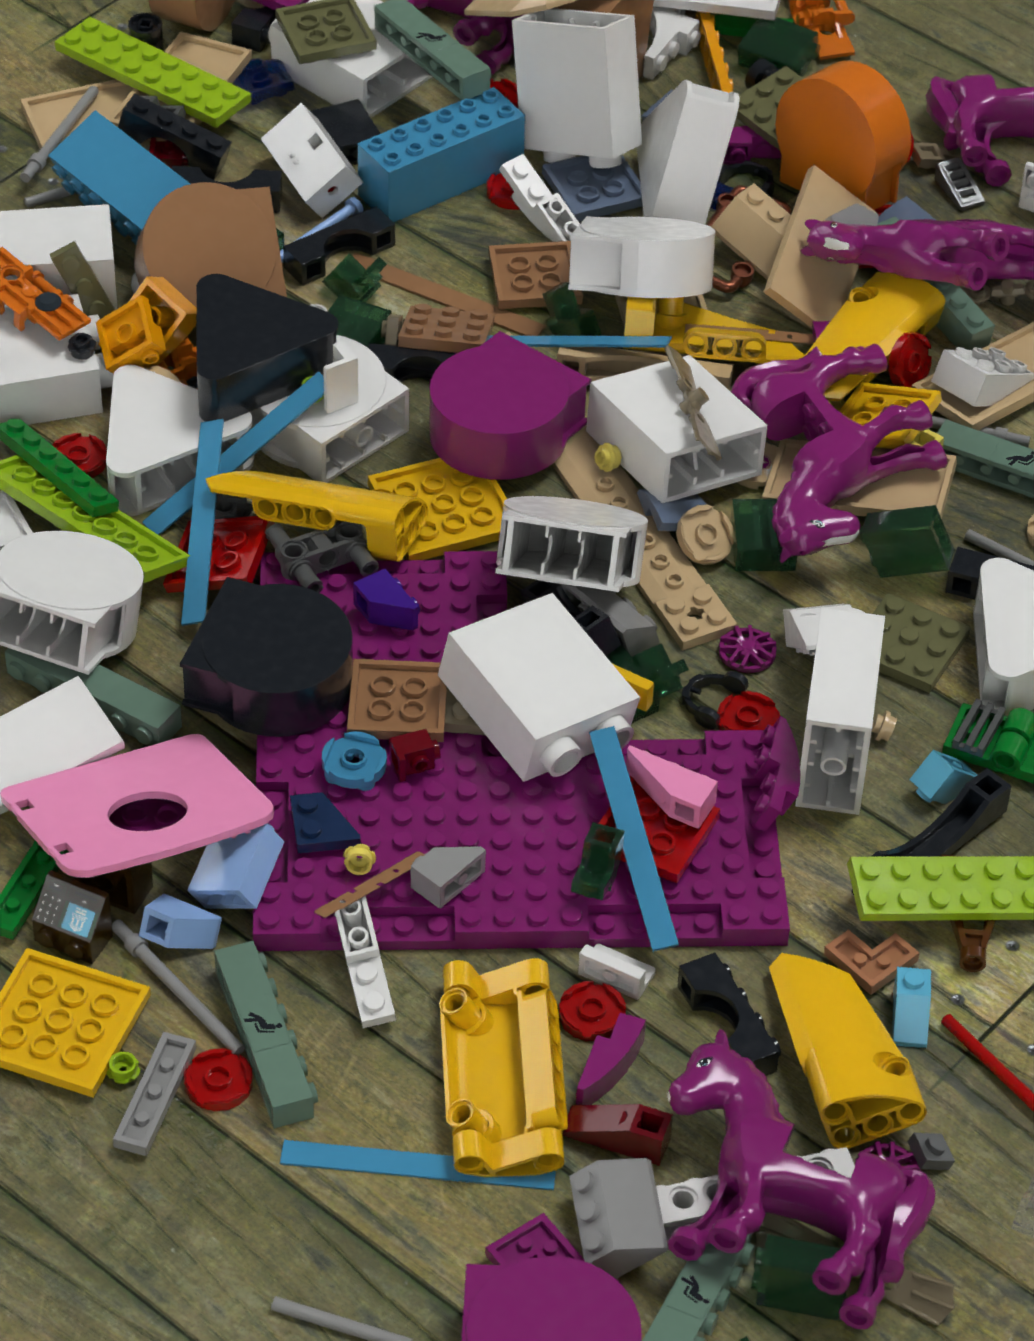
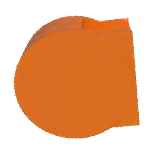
(848, 127)

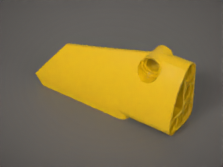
(879, 315)
(669, 318)
(389, 518)
(845, 1053)

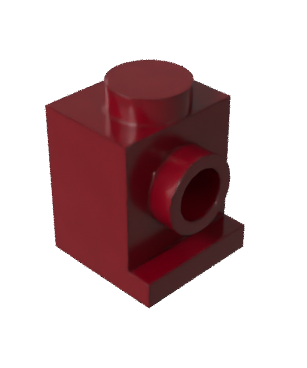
(168, 153)
(413, 753)

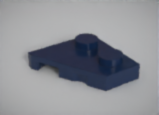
(320, 824)

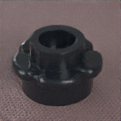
(81, 346)

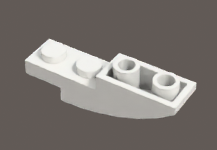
(535, 200)
(365, 964)

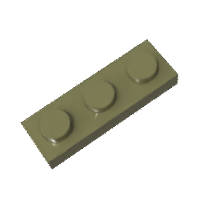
(81, 280)

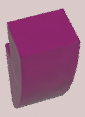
(610, 1059)

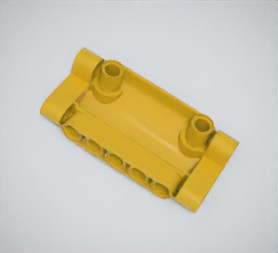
(503, 1069)

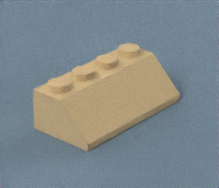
(753, 228)

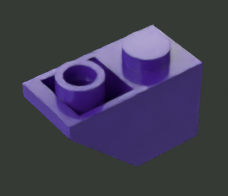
(385, 601)

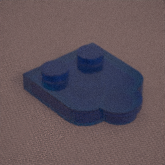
(264, 79)

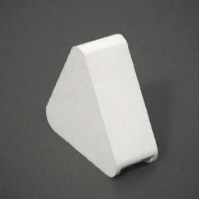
(685, 151)
(156, 438)
(1005, 634)

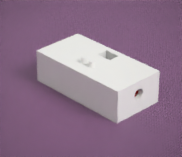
(311, 160)

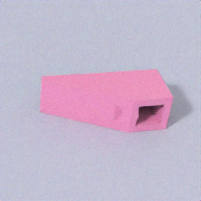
(675, 789)

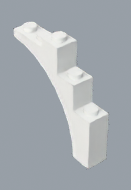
(672, 35)

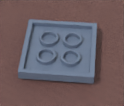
(591, 189)

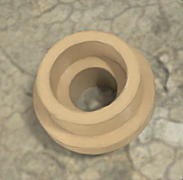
(883, 726)

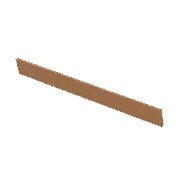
(450, 297)

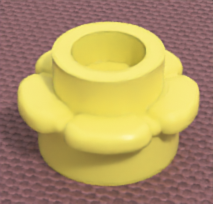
(607, 457)
(356, 865)

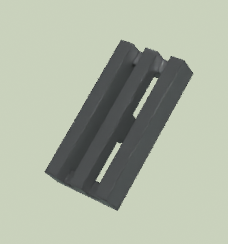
(986, 712)

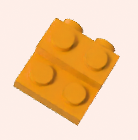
(130, 336)

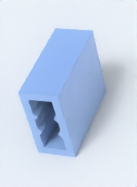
(236, 870)

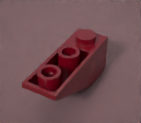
(622, 1128)

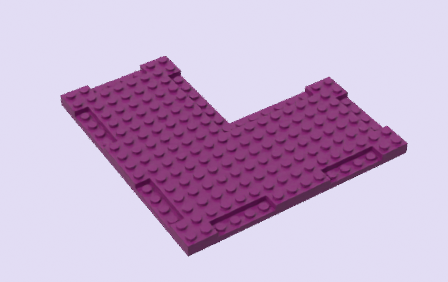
(476, 799)

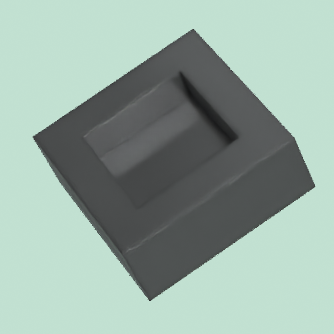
(931, 1151)

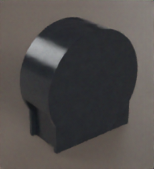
(270, 659)

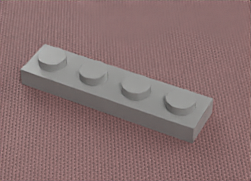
(154, 1094)

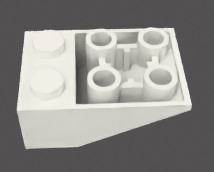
(980, 375)
(802, 626)

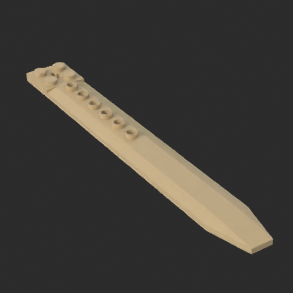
(667, 575)

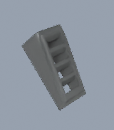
(951, 177)

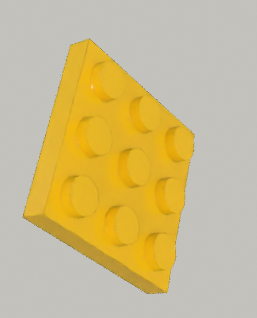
(870, 399)

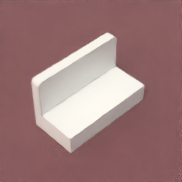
(341, 379)
(615, 969)

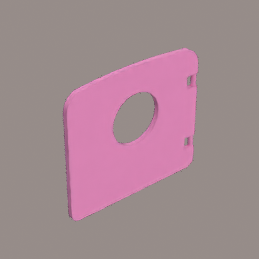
(75, 805)

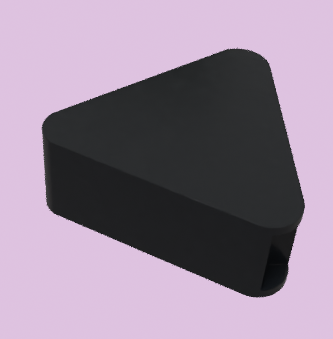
(255, 346)

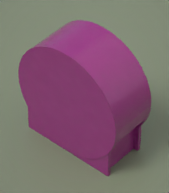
(504, 409)
(547, 1302)

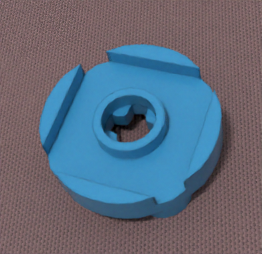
(358, 775)

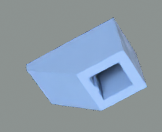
(179, 924)

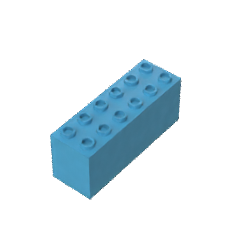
(439, 154)
(113, 170)

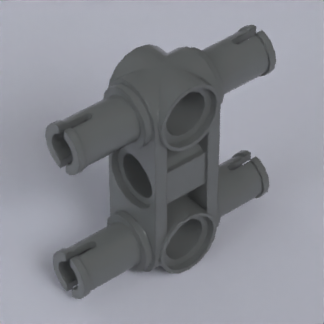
(320, 551)

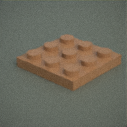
(528, 271)
(445, 328)
(396, 698)

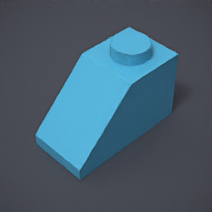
(941, 777)
(911, 1007)

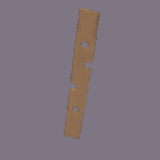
(778, 336)
(368, 886)

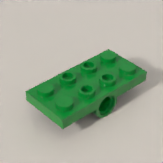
(1009, 750)

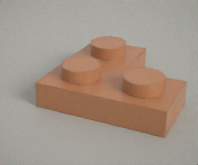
(871, 966)

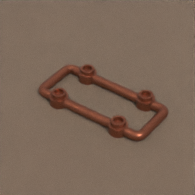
(741, 272)

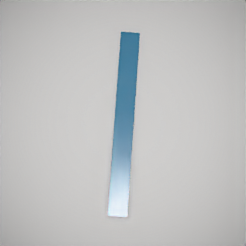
(594, 341)
(241, 450)
(202, 524)
(635, 844)
(396, 1163)

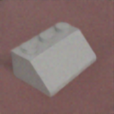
(633, 630)
(618, 1214)

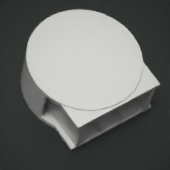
(642, 257)
(571, 542)
(68, 598)

